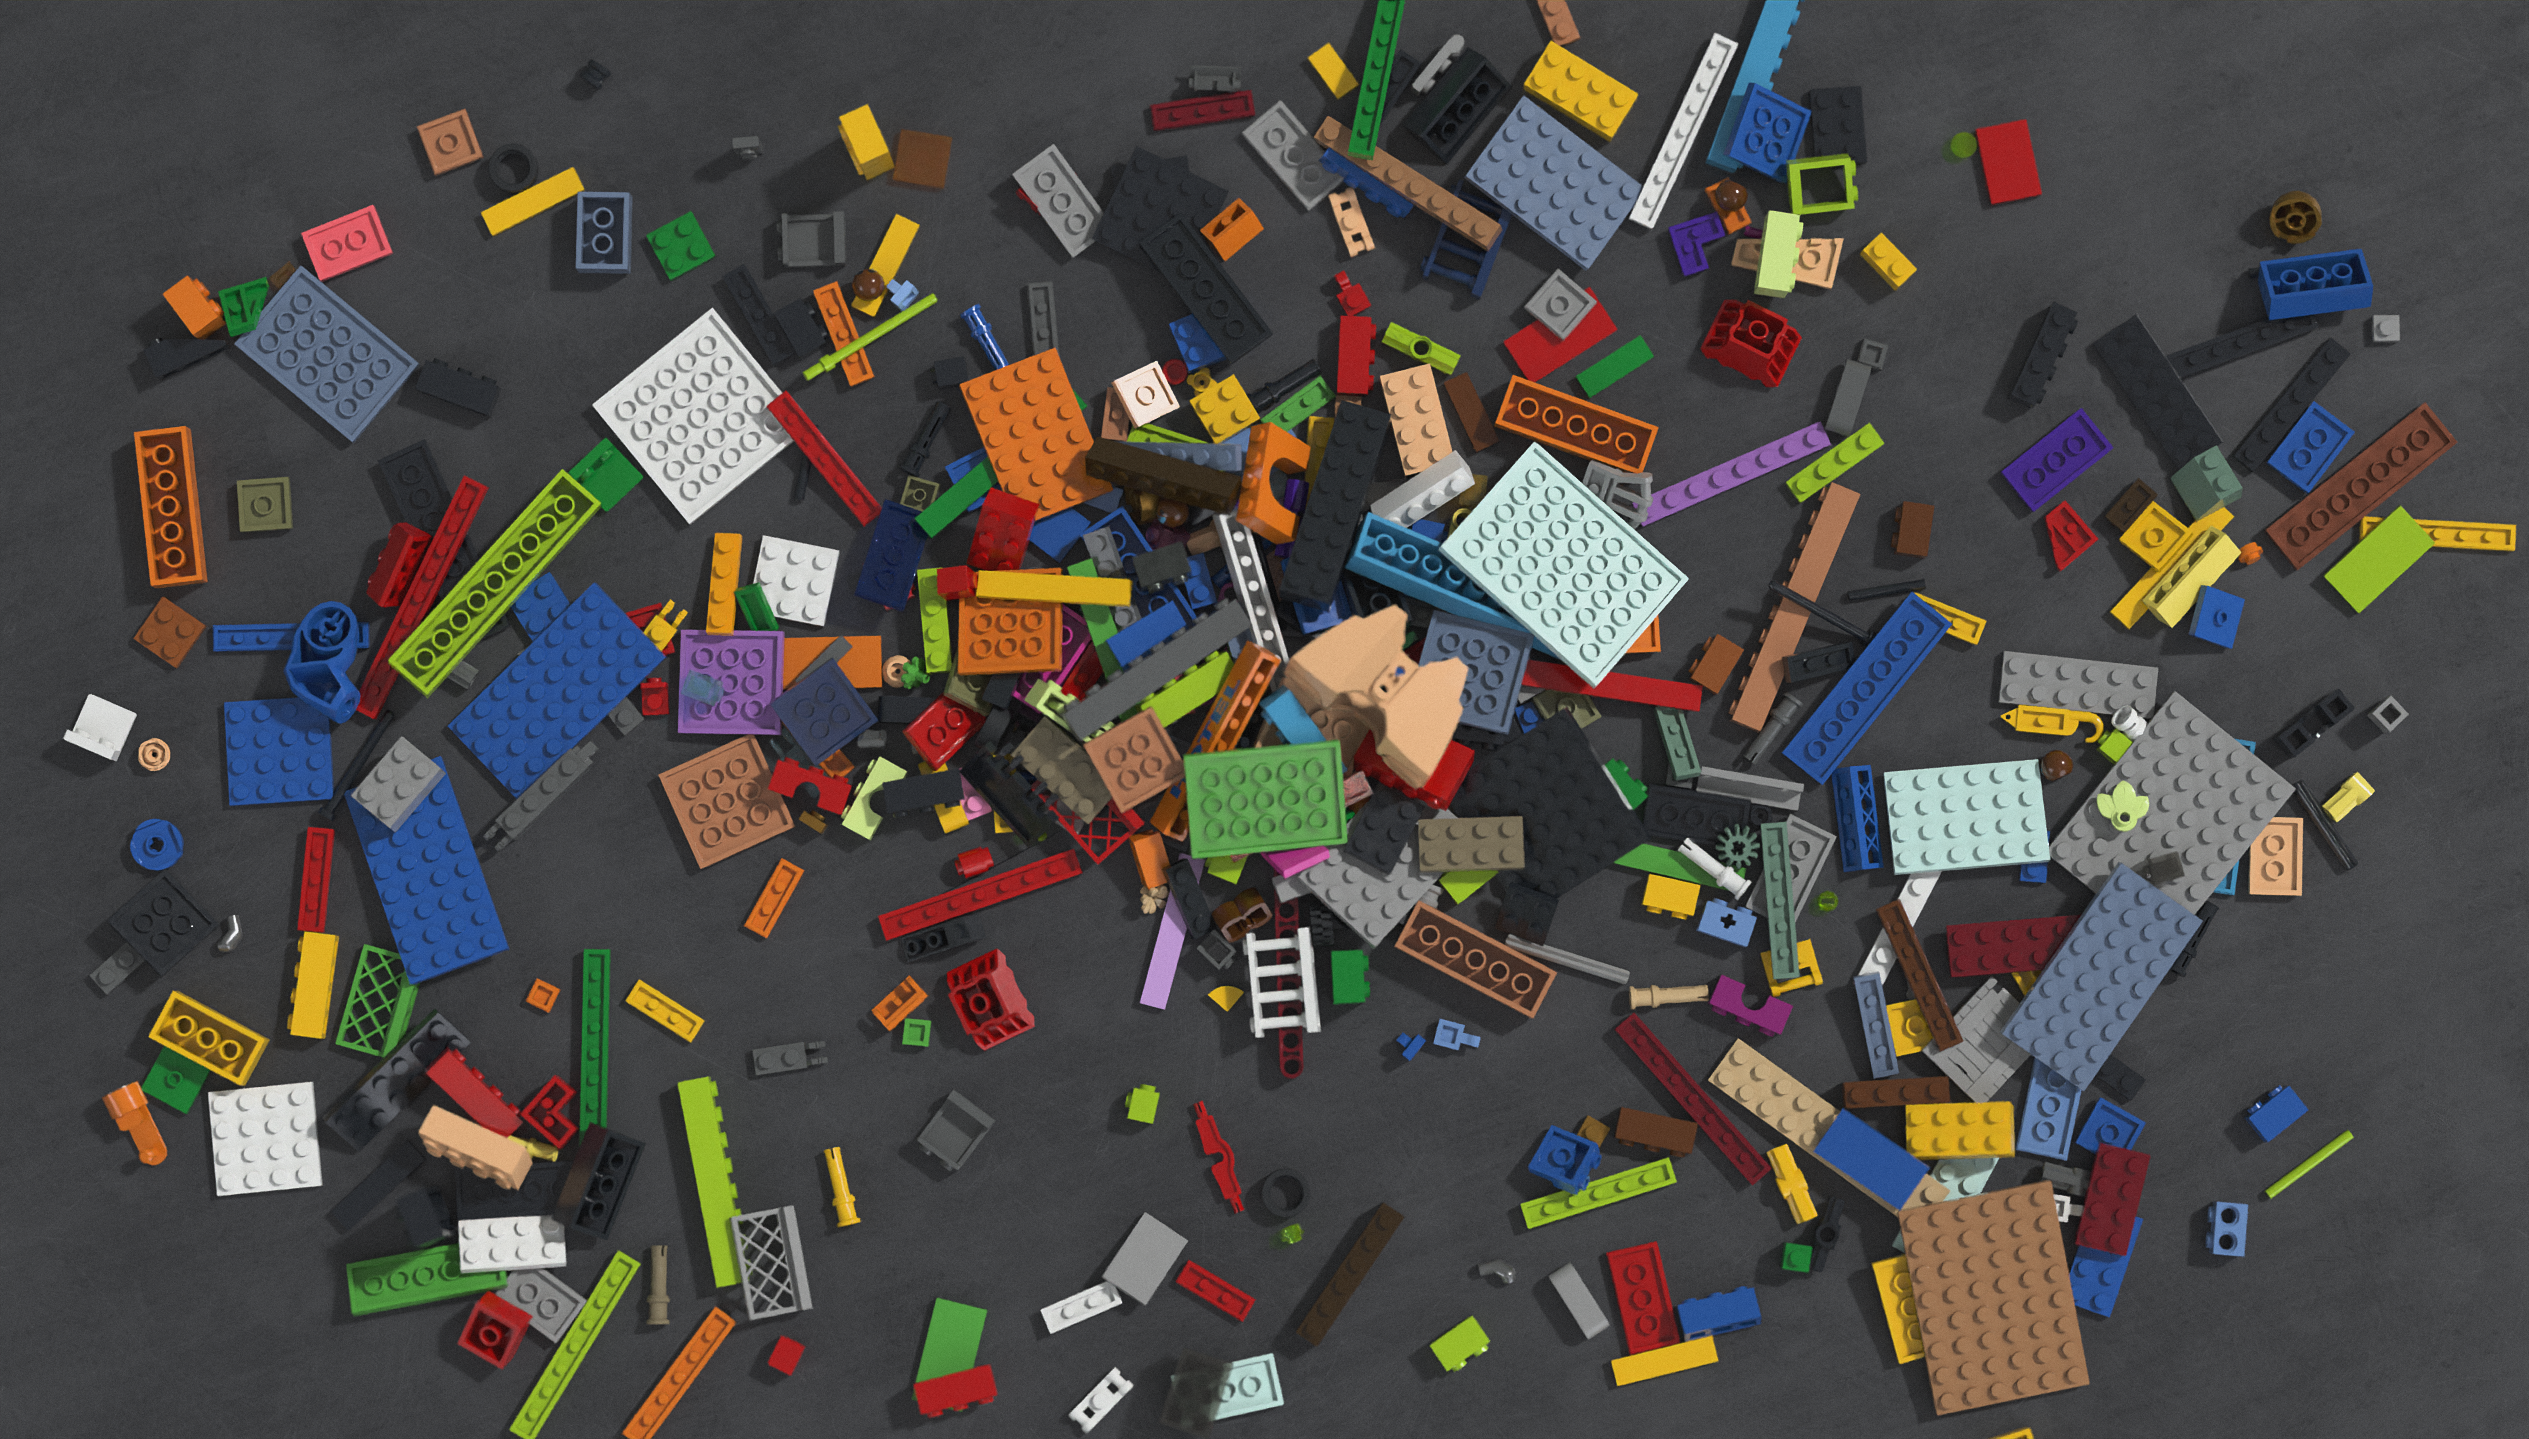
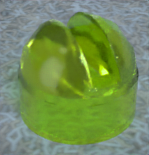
(1827, 907)

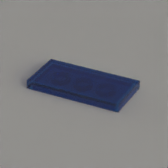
(892, 557)

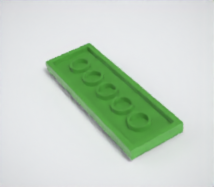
(415, 1280)

